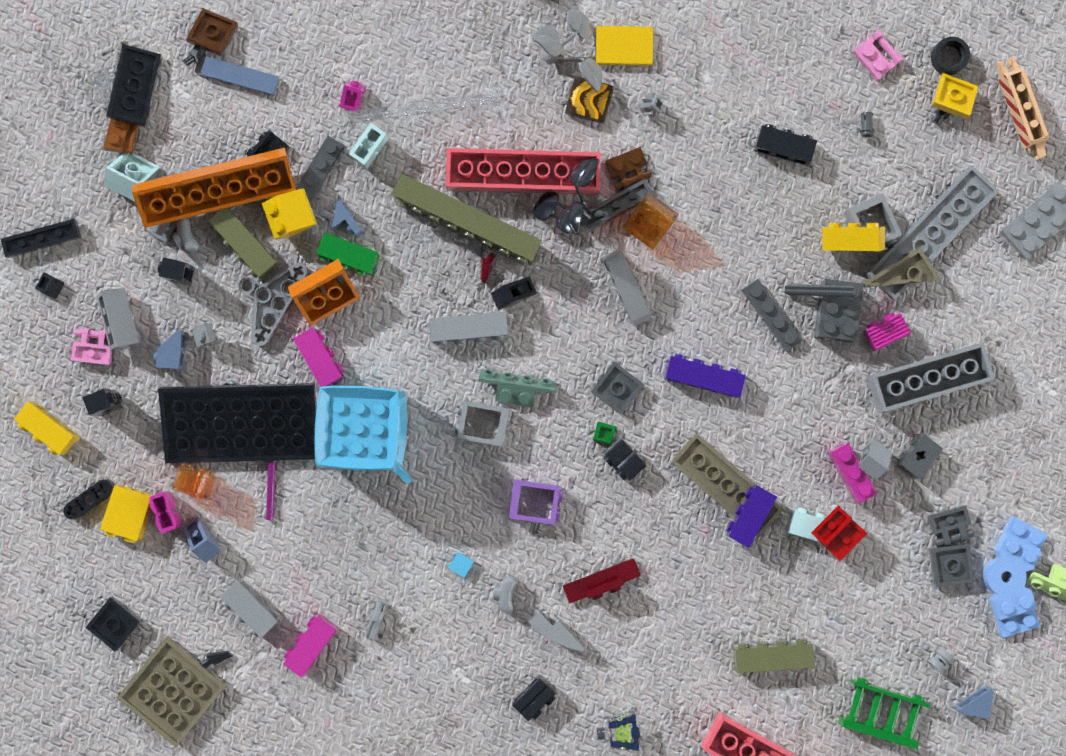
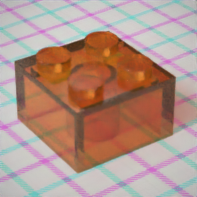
(650, 220)

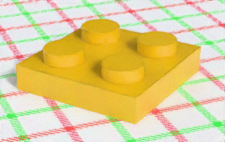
(955, 96)

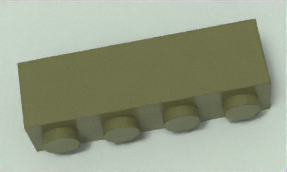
(243, 242)
(773, 656)

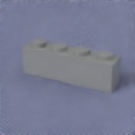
(468, 328)

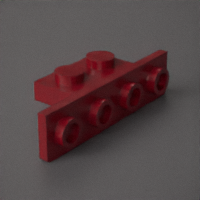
(602, 581)

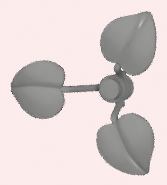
(554, 51)

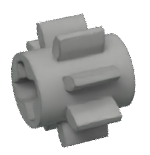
(651, 105)

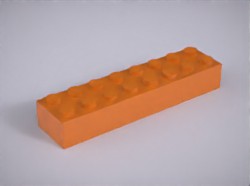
(213, 187)

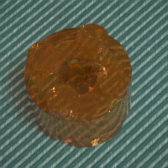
(194, 482)

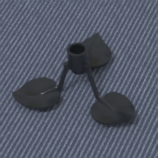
(569, 219)

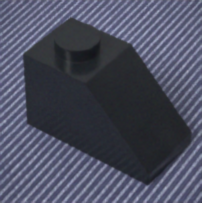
(513, 293)

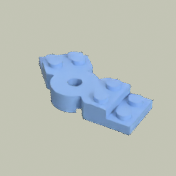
(1016, 553)

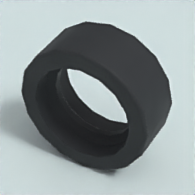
(962, 47)

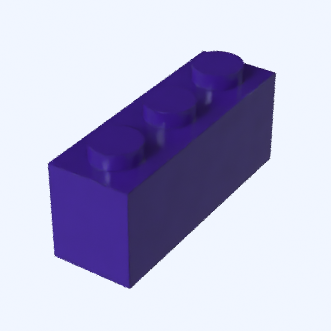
(750, 515)

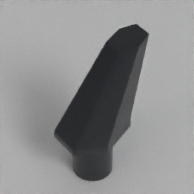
(194, 56)
(940, 116)
(215, 658)

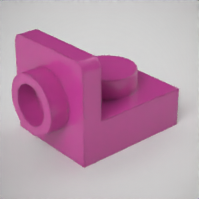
(352, 95)

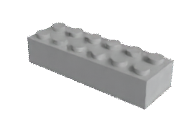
(930, 377)

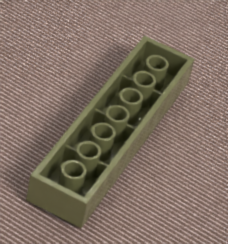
(467, 220)

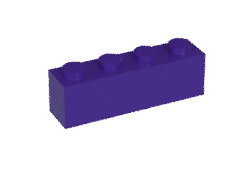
(705, 377)

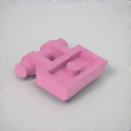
(91, 353)

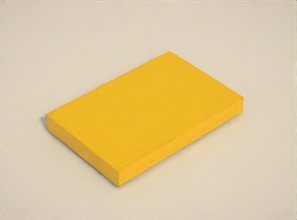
(624, 45)

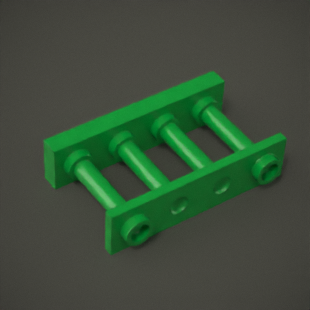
(870, 727)

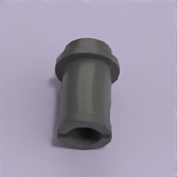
(867, 124)

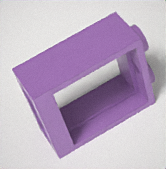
(555, 514)

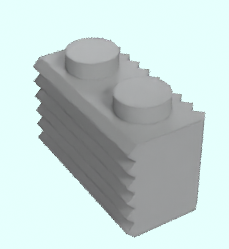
(875, 459)

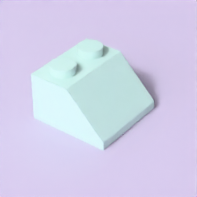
(128, 171)

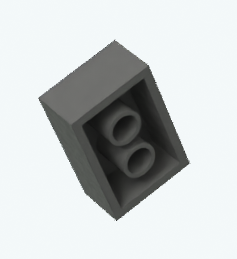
(838, 315)

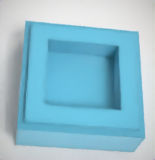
(461, 564)

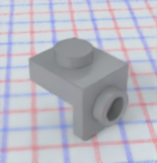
(204, 335)

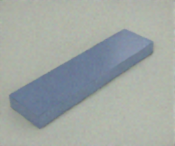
(240, 76)

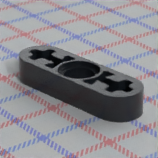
(81, 511)

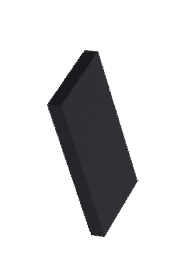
(133, 85)

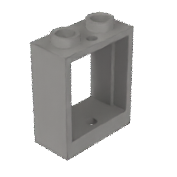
(851, 214)
(463, 409)

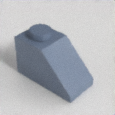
(172, 352)
(201, 540)

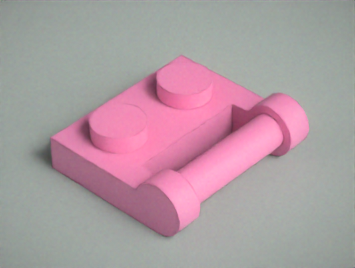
(873, 59)

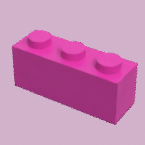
(319, 357)
(849, 471)
(309, 645)

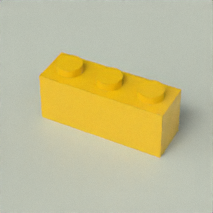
(853, 237)
(46, 428)

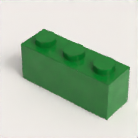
(348, 253)

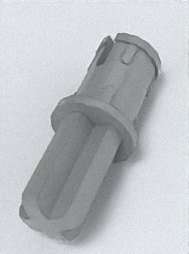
(376, 620)

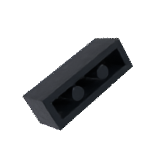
(785, 144)

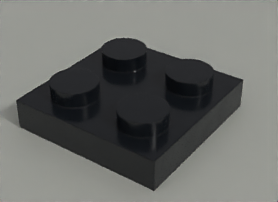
(113, 624)

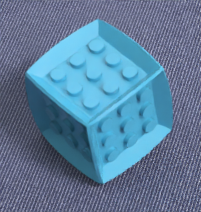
(361, 429)

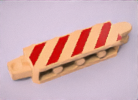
(1023, 108)

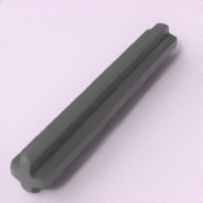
(821, 290)

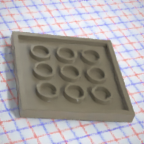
(171, 691)

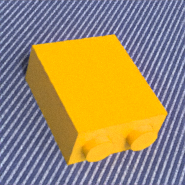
(127, 514)

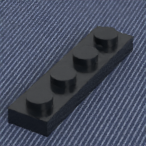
(40, 238)

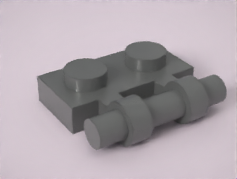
(949, 520)

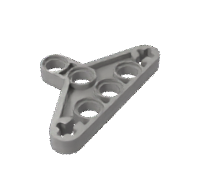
(267, 308)

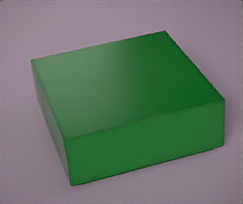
(604, 433)

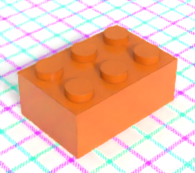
(324, 292)

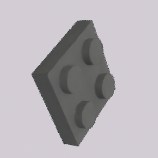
(617, 388)
(951, 565)

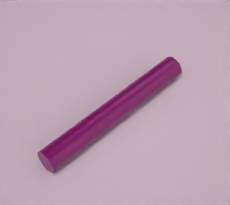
(270, 491)

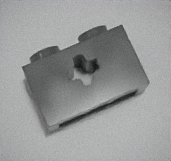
(928, 452)

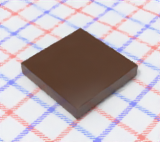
(212, 32)

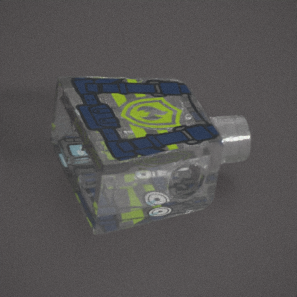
(622, 731)

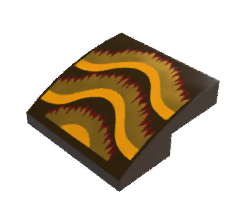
(587, 103)

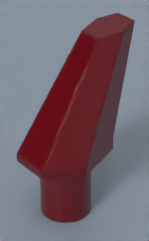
(486, 267)

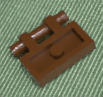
(626, 163)

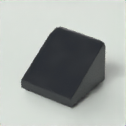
(49, 285)

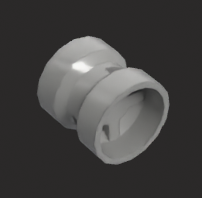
(944, 657)

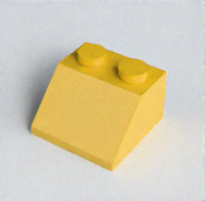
(289, 214)

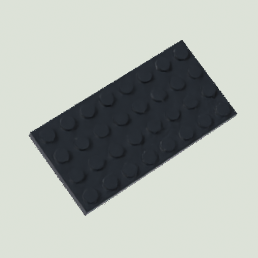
(238, 422)

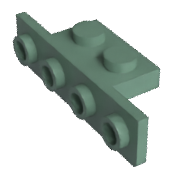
(516, 388)

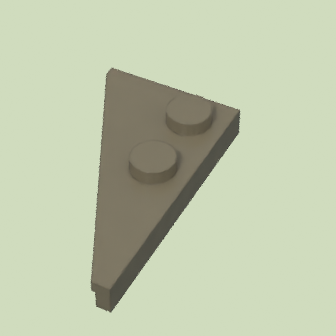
(909, 269)

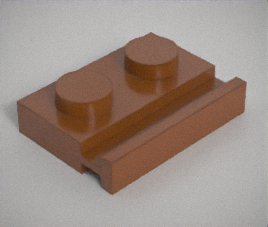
(120, 137)

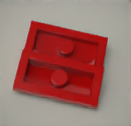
(839, 533)

